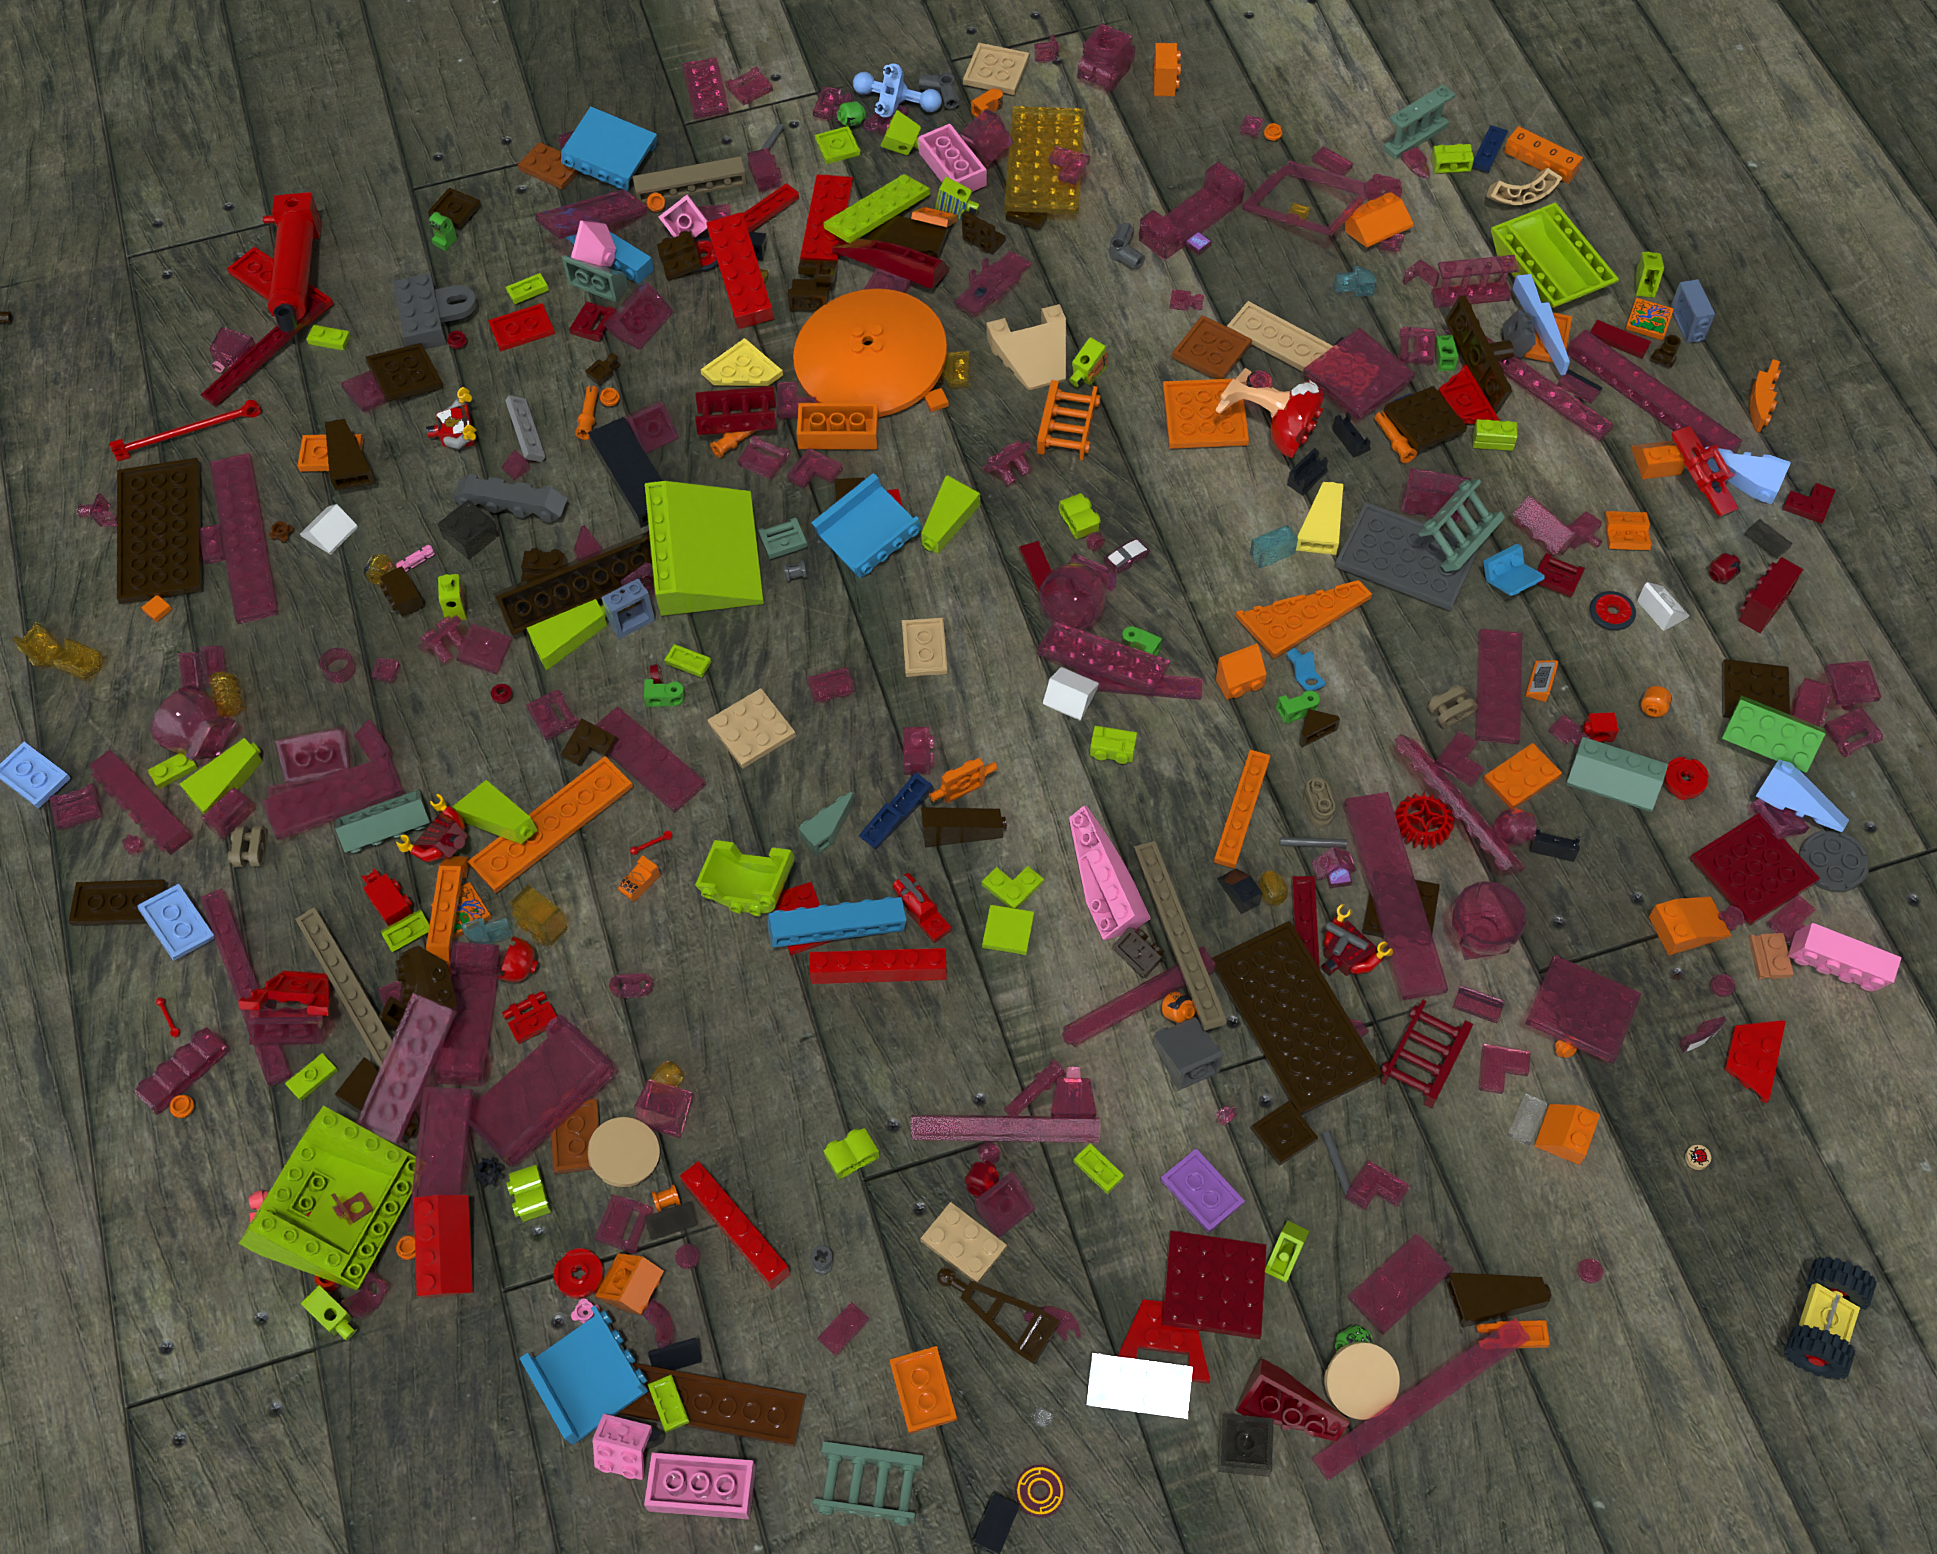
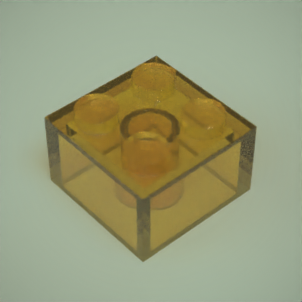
(538, 916)

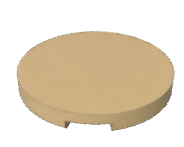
(623, 1151)
(1362, 1380)

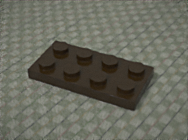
(112, 901)

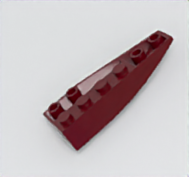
(895, 260)

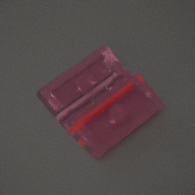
(198, 666)

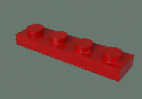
(770, 206)

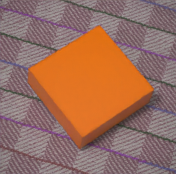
(936, 400)
(156, 608)

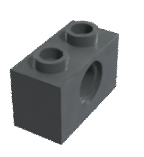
(1520, 332)

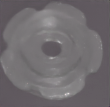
(1042, 1418)

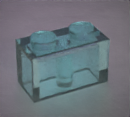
(1273, 546)

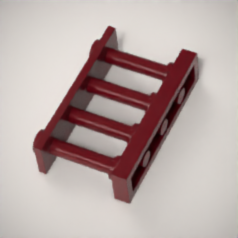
(735, 399)
(1439, 1071)

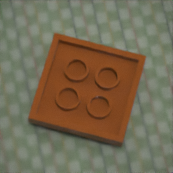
(1211, 348)

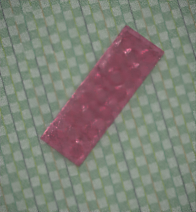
(602, 209)
(1103, 657)
(1499, 686)
(650, 761)
(332, 797)
(406, 1068)
(441, 1144)

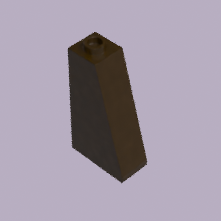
(345, 458)
(960, 825)
(356, 1089)
(1492, 1297)

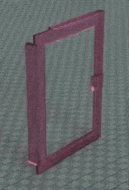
(1315, 175)

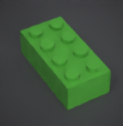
(1773, 733)

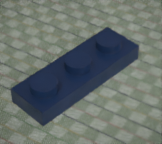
(1489, 148)

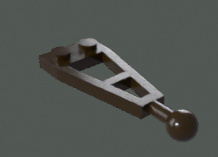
(1036, 1334)

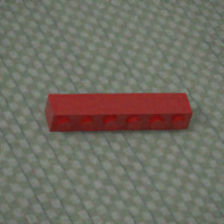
(878, 966)
(735, 1225)

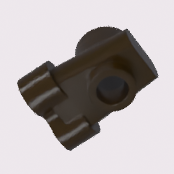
(1667, 352)

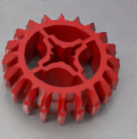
(1434, 816)

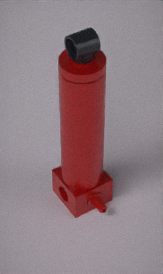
(296, 228)

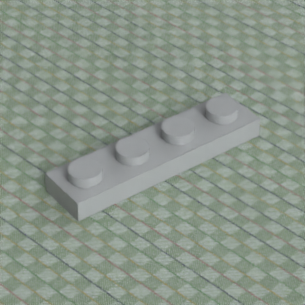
(525, 428)

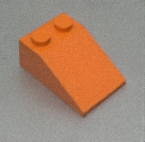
(1688, 923)

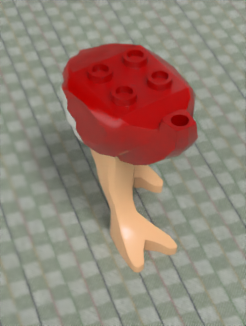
(1291, 411)

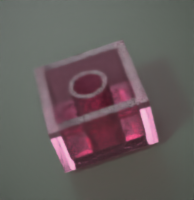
(987, 137)

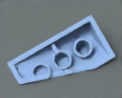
(1754, 475)
(1792, 789)

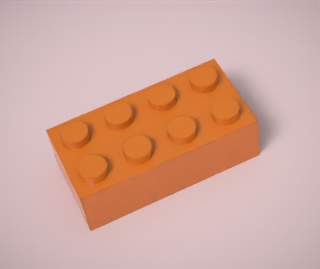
(837, 425)

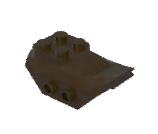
(426, 976)

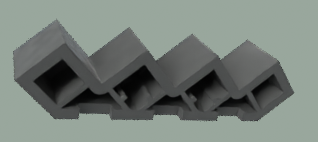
(517, 497)

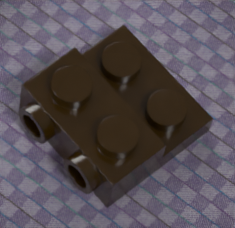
(680, 255)
(538, 562)

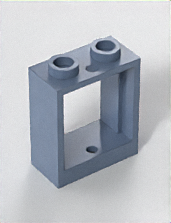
(1693, 312)
(633, 618)

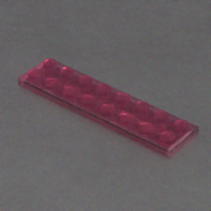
(1462, 808)

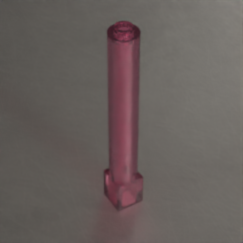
(1129, 1003)

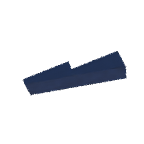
(897, 811)

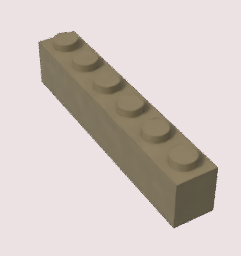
(691, 179)

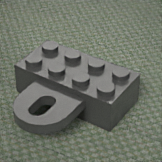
(426, 308)

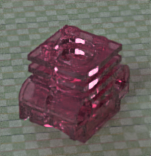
(1106, 57)

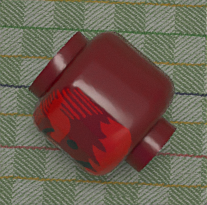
(981, 1177)

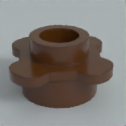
(281, 531)

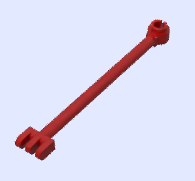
(121, 451)

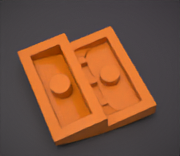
(1627, 530)

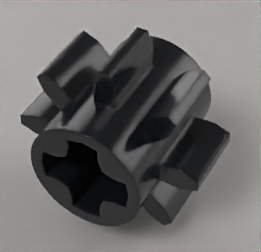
(482, 1170)

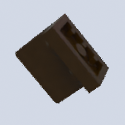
(981, 233)
(807, 295)

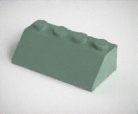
(1617, 774)
(382, 821)

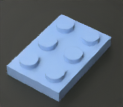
(32, 775)
(175, 922)

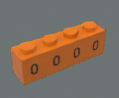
(1543, 154)

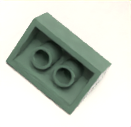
(595, 278)

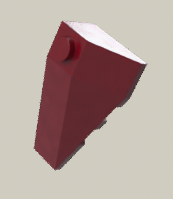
(1280, 1396)

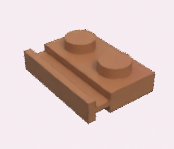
(1771, 956)

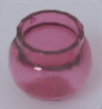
(1515, 826)

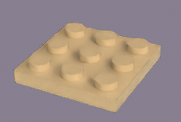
(996, 68)
(751, 728)

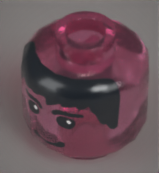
(1259, 379)

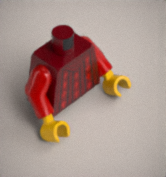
(441, 836)
(1352, 958)

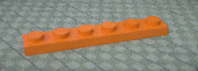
(1242, 809)

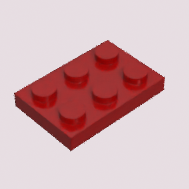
(794, 898)

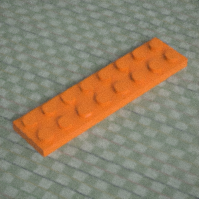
(555, 822)

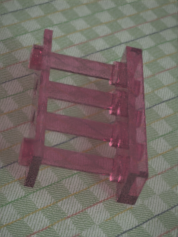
(1475, 293)

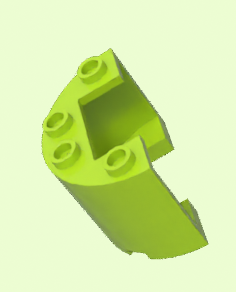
(743, 880)

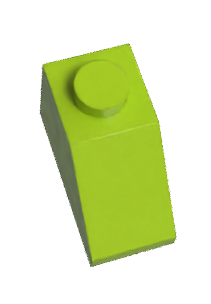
(1286, 1251)

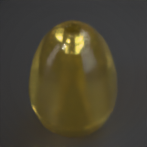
(1273, 888)
(668, 1074)

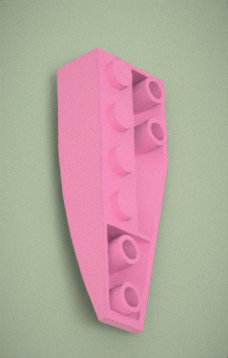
(1105, 879)

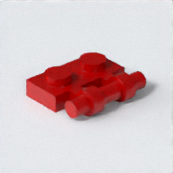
(531, 1022)

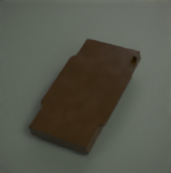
(912, 234)

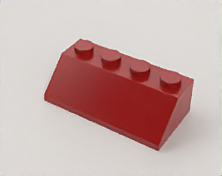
(443, 1245)

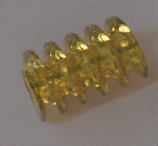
(226, 693)

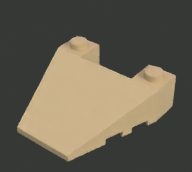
(1034, 352)

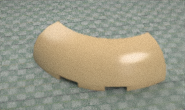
(1519, 195)

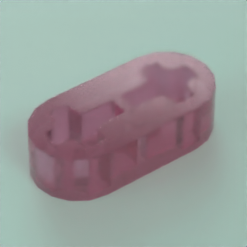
(631, 985)

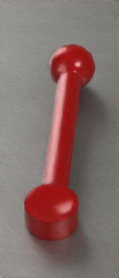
(667, 835)
(175, 1032)

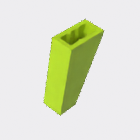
(949, 513)
(566, 632)
(222, 774)
(495, 813)

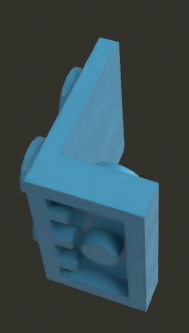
(1509, 572)

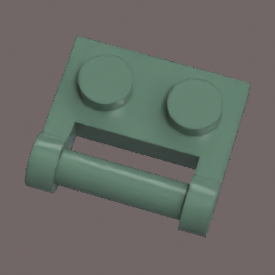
(783, 542)

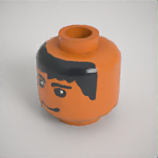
(1178, 1007)

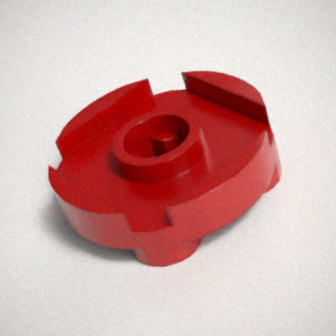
(1686, 789)
(589, 1283)

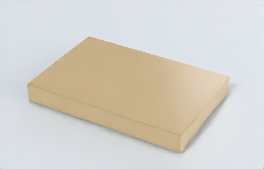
(924, 647)

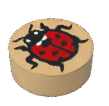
(1698, 1157)

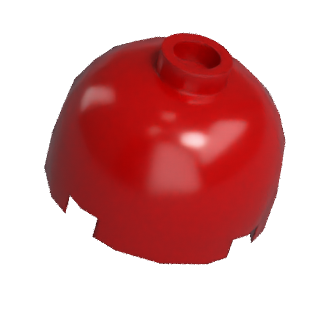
(518, 961)

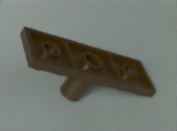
(1480, 354)

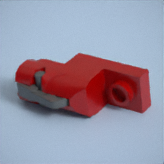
(921, 908)

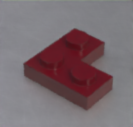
(1810, 507)

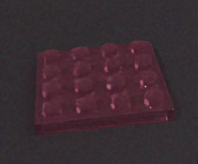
(1359, 373)
(1583, 1009)

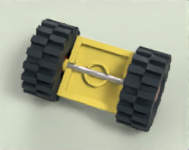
(1829, 1317)

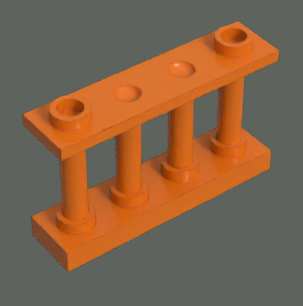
(1051, 409)

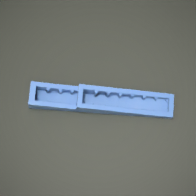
(1543, 320)

